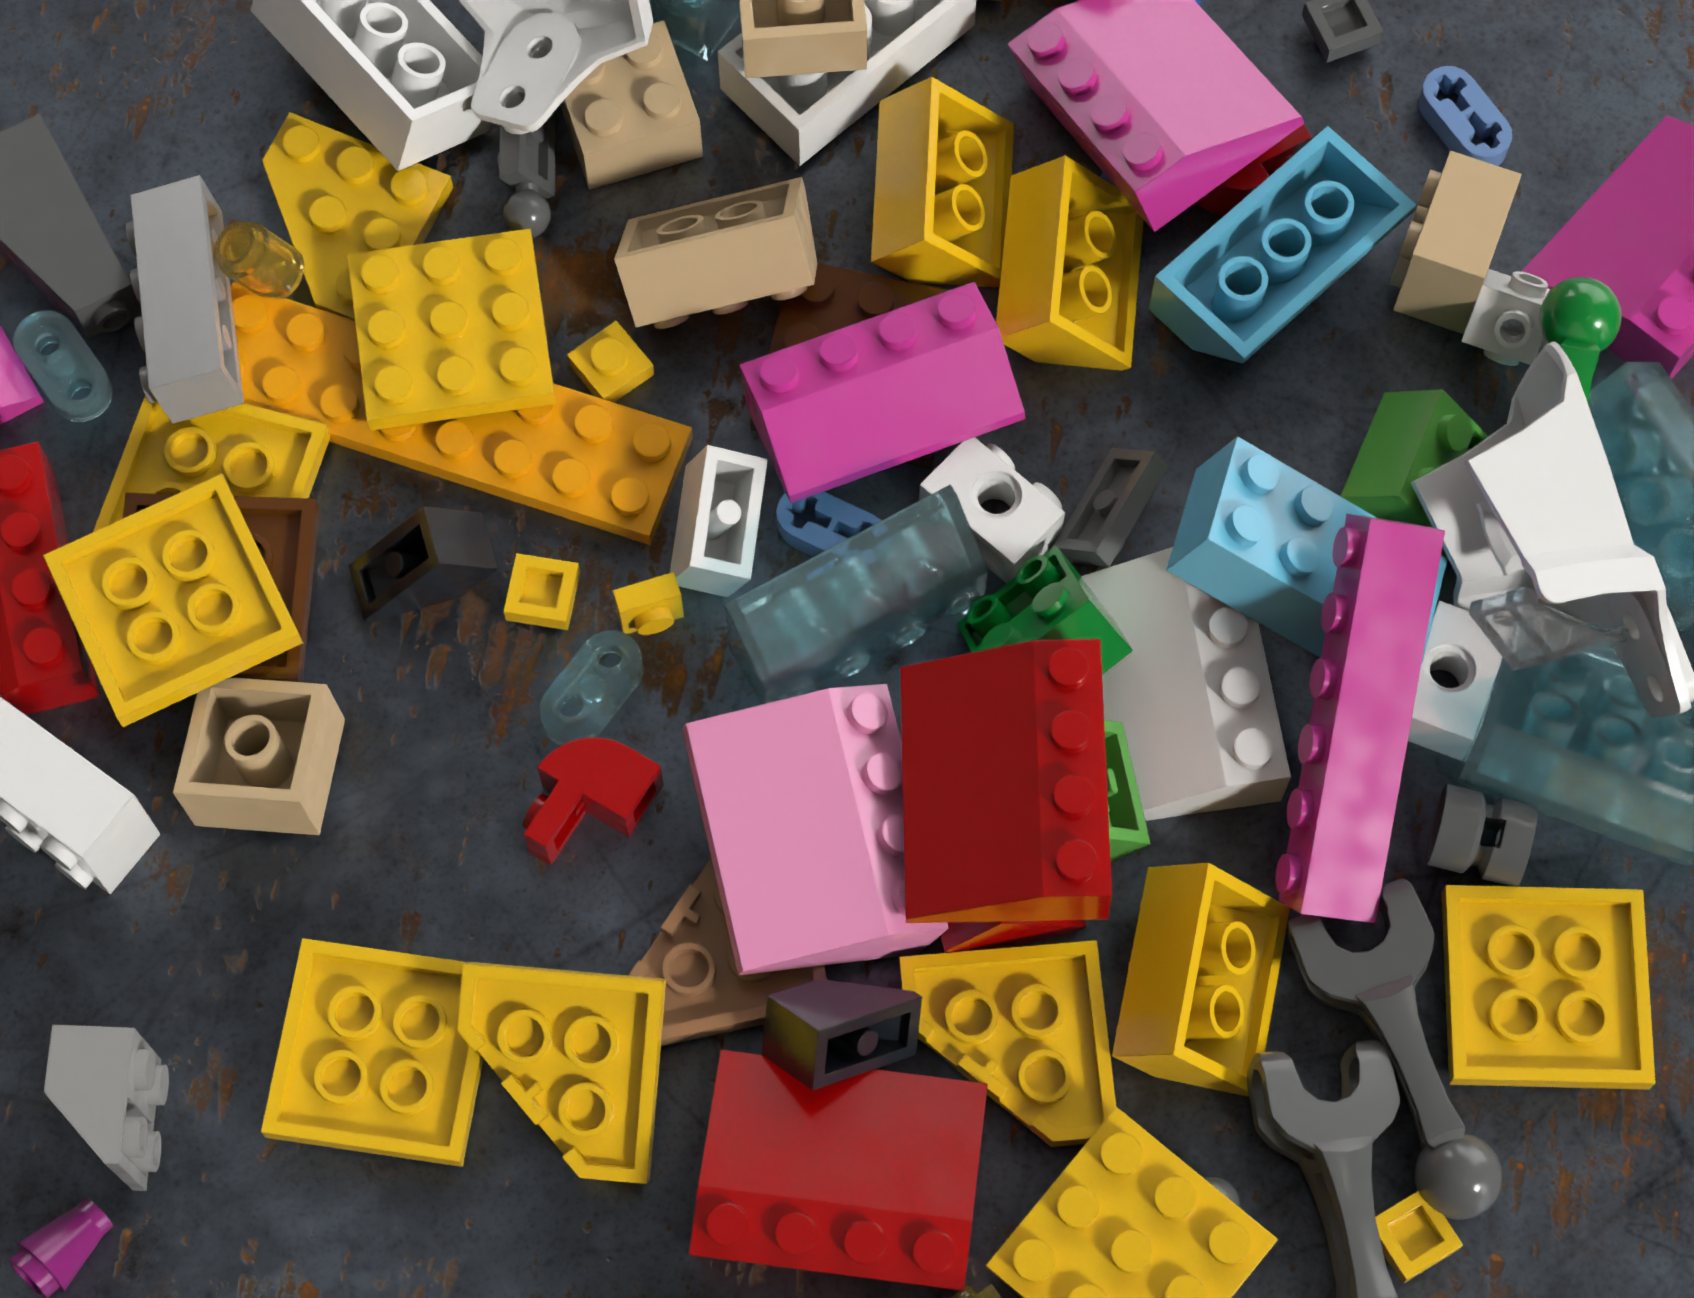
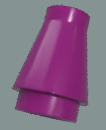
(59, 1249)

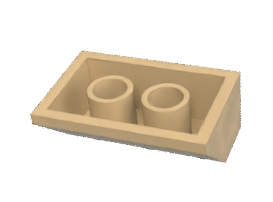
(718, 254)

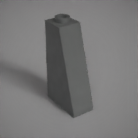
(55, 235)

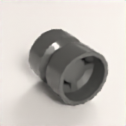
(1459, 829)

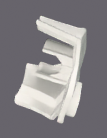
(547, 52)
(1546, 516)

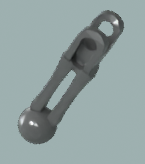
(1334, 1152)
(1454, 1169)

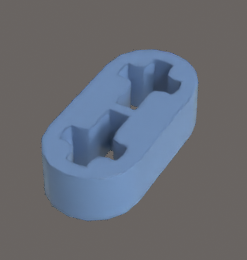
(1470, 115)
(829, 512)

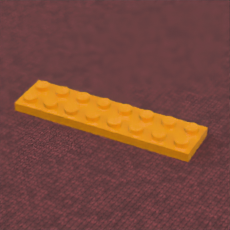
(564, 458)

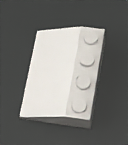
(1190, 694)

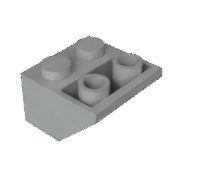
(109, 1092)

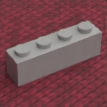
(183, 301)

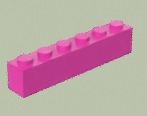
(1359, 717)

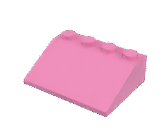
(807, 829)

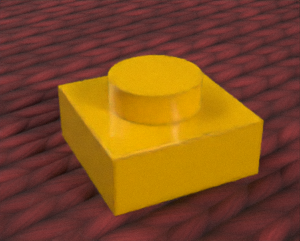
(610, 363)
(542, 591)
(649, 605)
(1415, 1237)

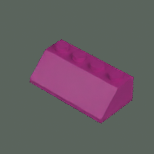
(882, 392)

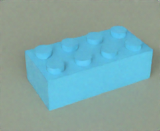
(1264, 541)

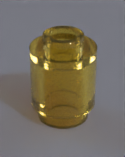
(259, 260)

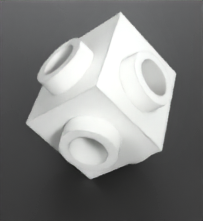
(1508, 317)

